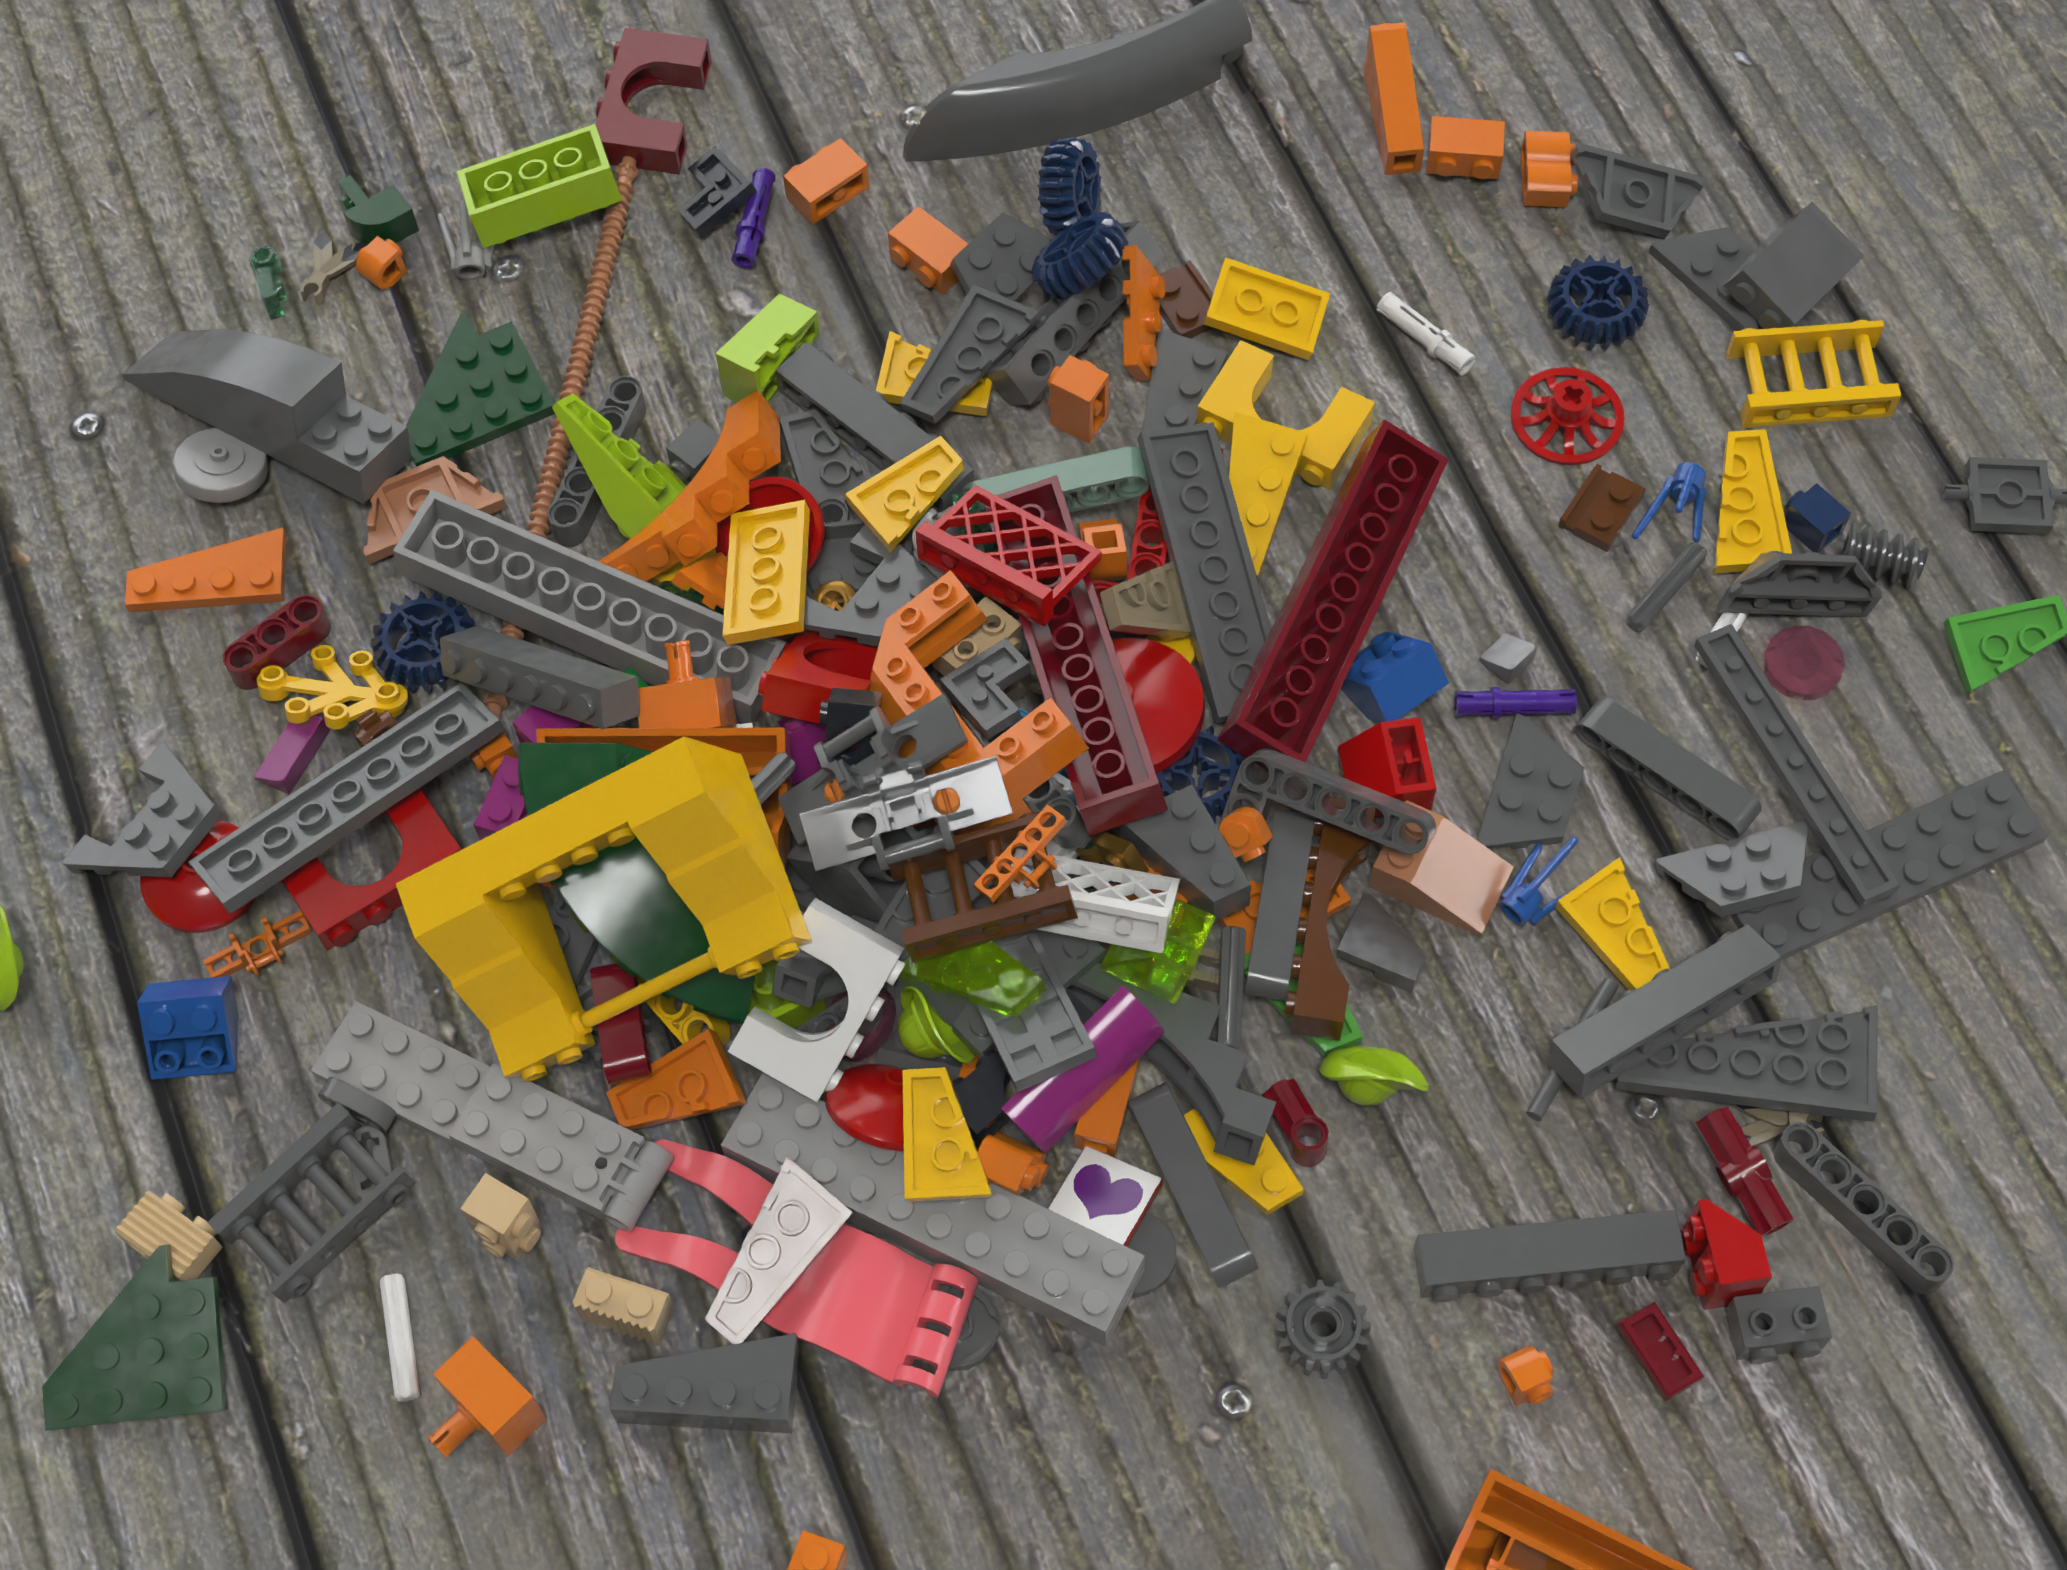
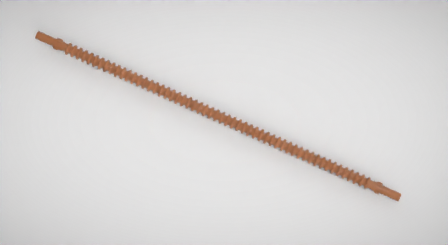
(576, 372)

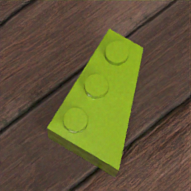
(763, 345)

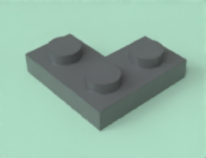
(979, 686)

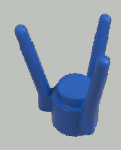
(1685, 488)
(1523, 902)

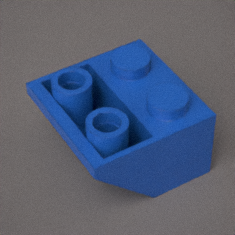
(1393, 676)
(189, 1027)

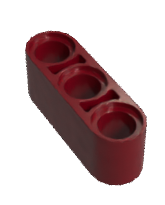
(284, 625)
(624, 1035)

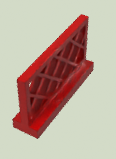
(988, 570)

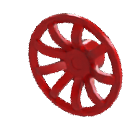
(1568, 408)

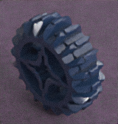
(1068, 183)
(1080, 255)
(1599, 314)
(415, 659)
(1212, 774)

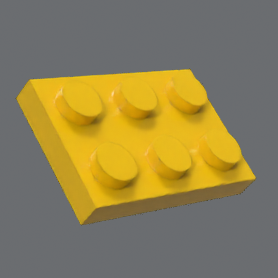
(1267, 308)

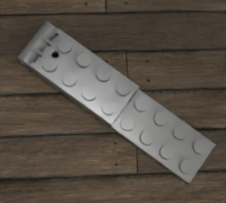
(497, 1116)

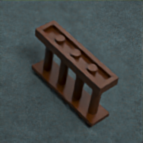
(982, 925)

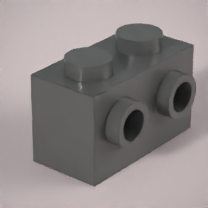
(1778, 1324)

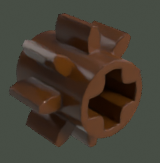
(372, 726)

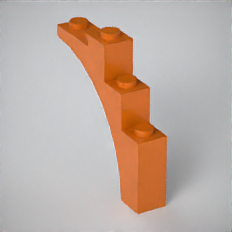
(720, 488)

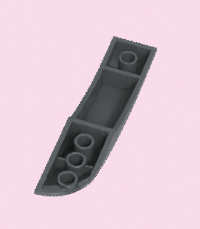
(1080, 88)

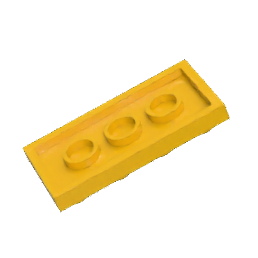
(766, 572)

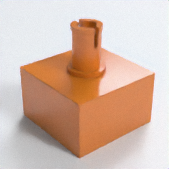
(685, 698)
(485, 1401)

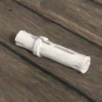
(1437, 342)

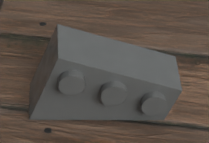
(1191, 848)

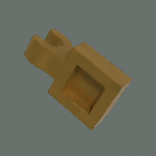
(1113, 852)

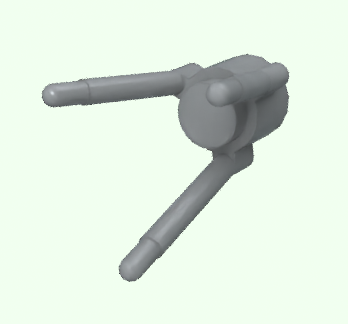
(469, 259)

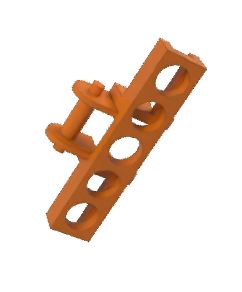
(1034, 847)
(272, 951)

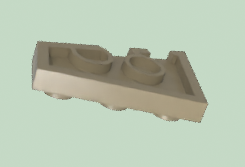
(1148, 604)

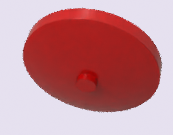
(1164, 696)

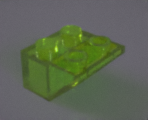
(1169, 971)

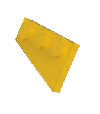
(905, 491)
(937, 1141)

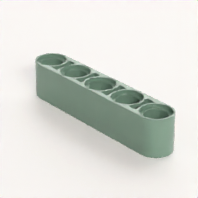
(1084, 480)

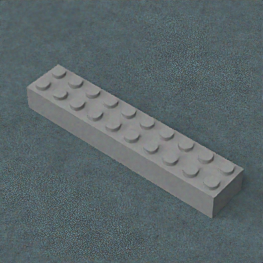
(574, 599)
(1001, 1239)

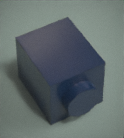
(1815, 517)

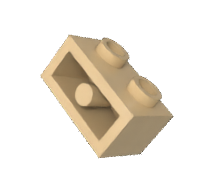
(996, 628)
(502, 1218)

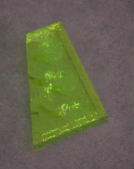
(982, 974)

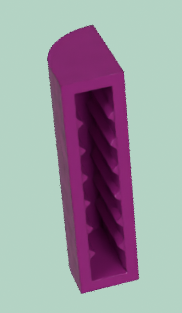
(1121, 1035)

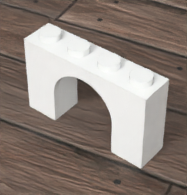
(811, 1059)

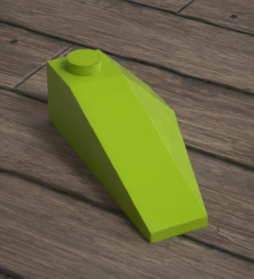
(625, 480)

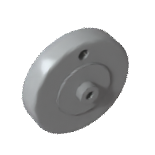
(218, 467)

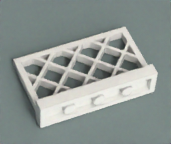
(1107, 912)

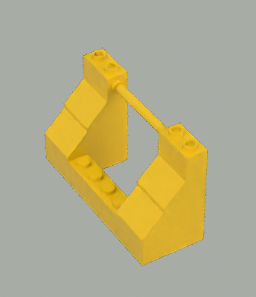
(494, 935)

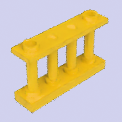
(1814, 405)

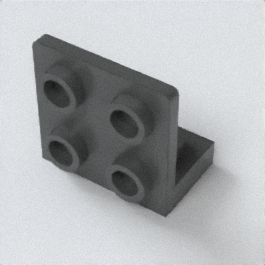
(893, 1051)

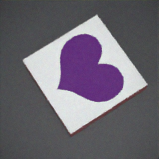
(1106, 1195)

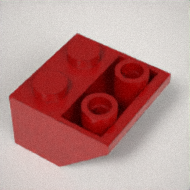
(1391, 761)
(1724, 1256)

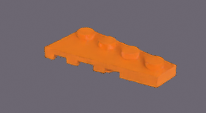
(222, 575)

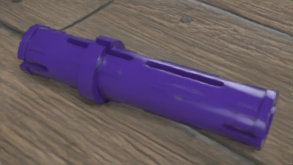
(750, 229)
(1512, 702)

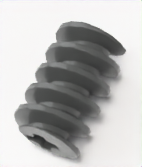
(1886, 554)

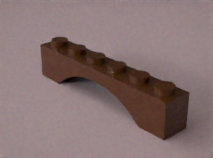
(1322, 990)

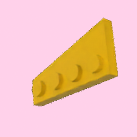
(1261, 477)
(1750, 504)

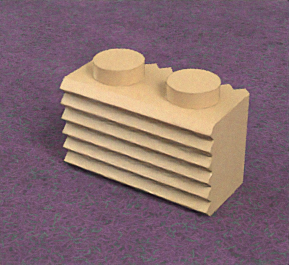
(161, 1222)
(623, 1306)

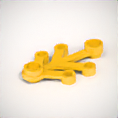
(379, 695)

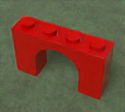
(810, 671)
(343, 910)

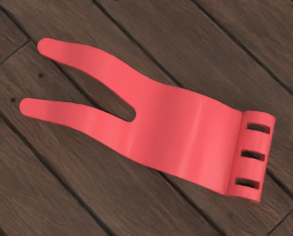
(851, 1301)

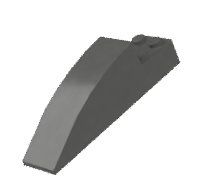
(277, 402)

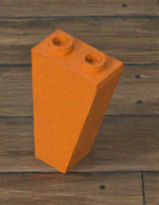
(1393, 98)

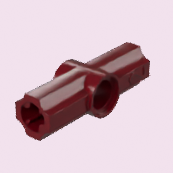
(1743, 1172)

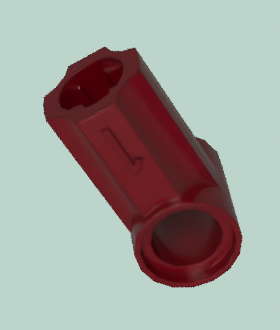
(1296, 1121)

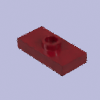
(1660, 1351)

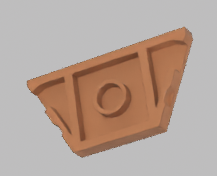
(404, 493)

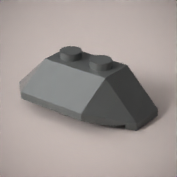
(1802, 586)

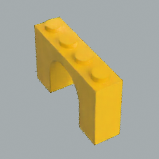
(1329, 440)

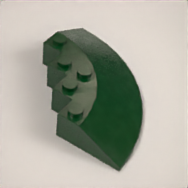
(624, 891)

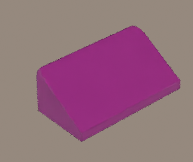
(292, 754)

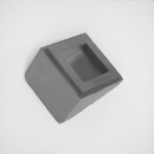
(1508, 657)

